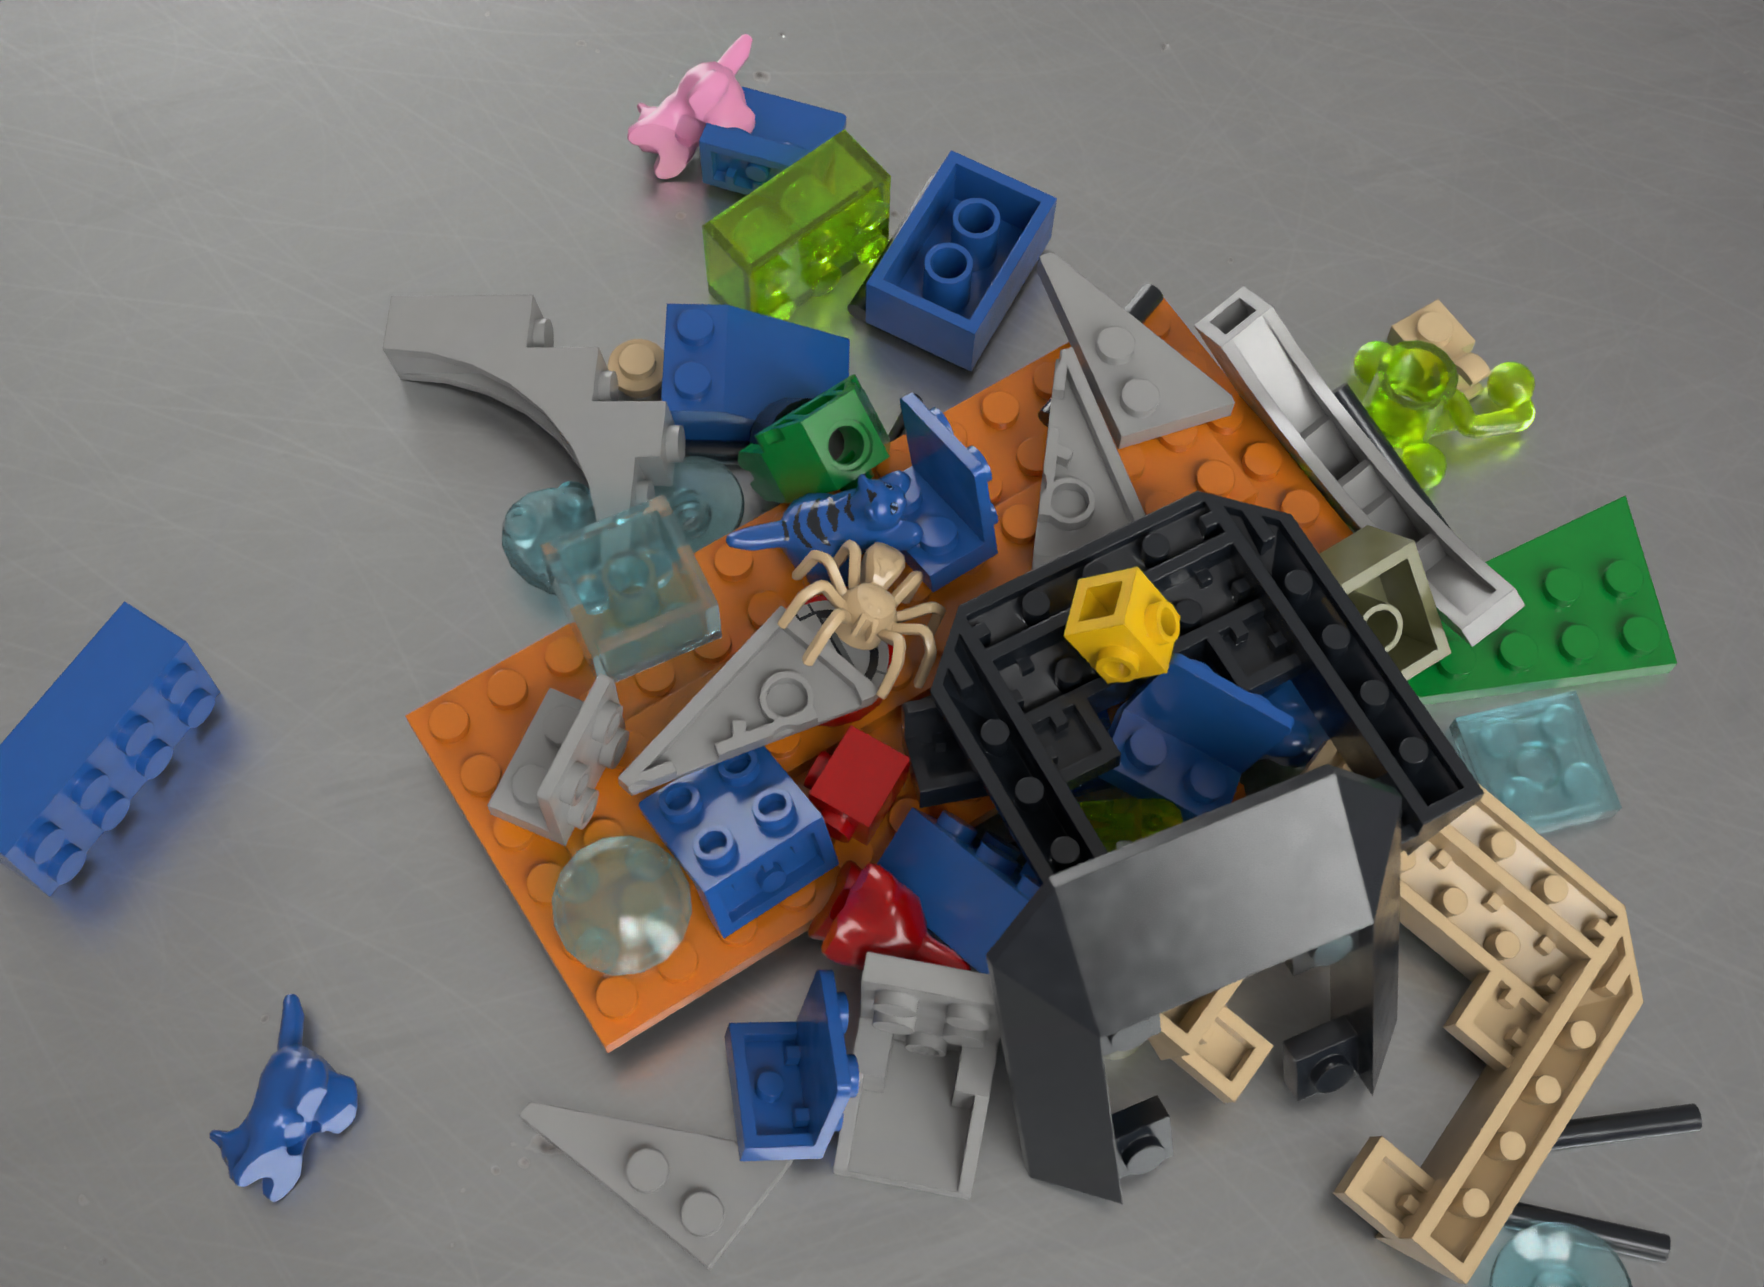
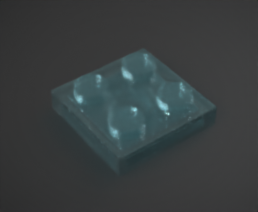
(1539, 761)

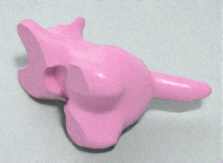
(703, 96)

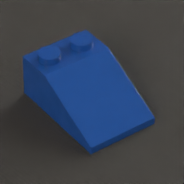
(734, 362)

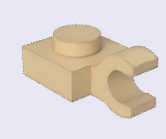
(1439, 327)

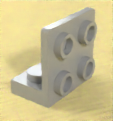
(561, 761)

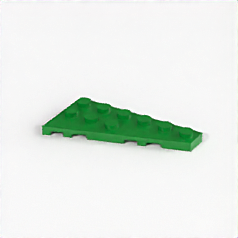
(1582, 622)

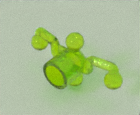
(1438, 407)

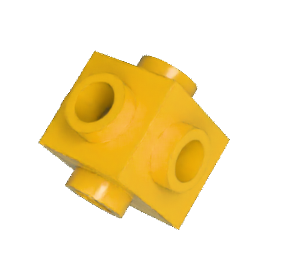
(1122, 625)

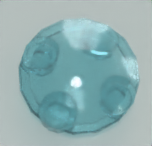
(539, 519)
(621, 905)

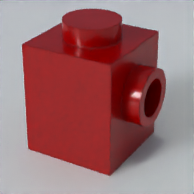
(856, 785)

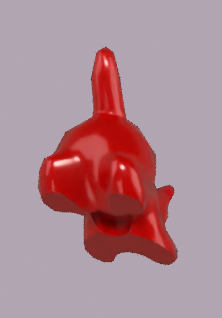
(876, 916)

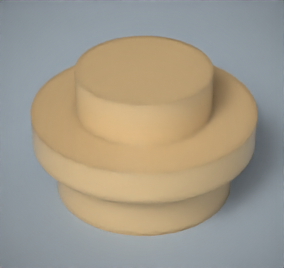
(638, 367)

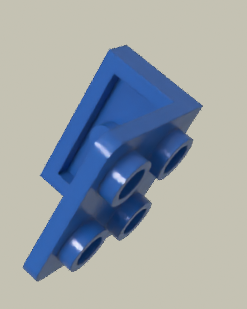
(792, 1077)

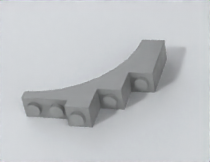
(508, 353)
(1345, 464)

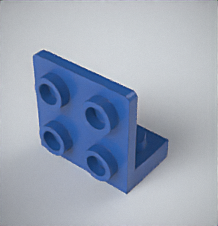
(781, 136)
(945, 498)
(1191, 737)
(741, 836)

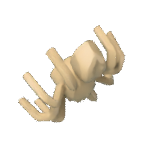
(866, 609)

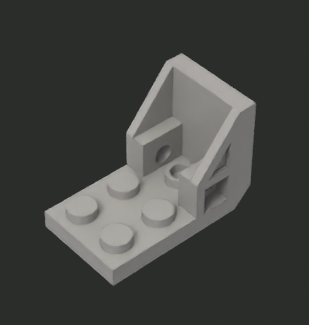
(923, 1076)

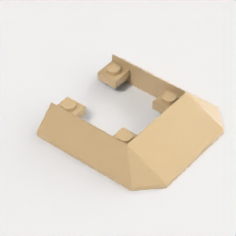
(1542, 1012)

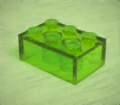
(800, 230)

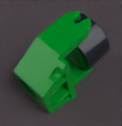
(815, 444)

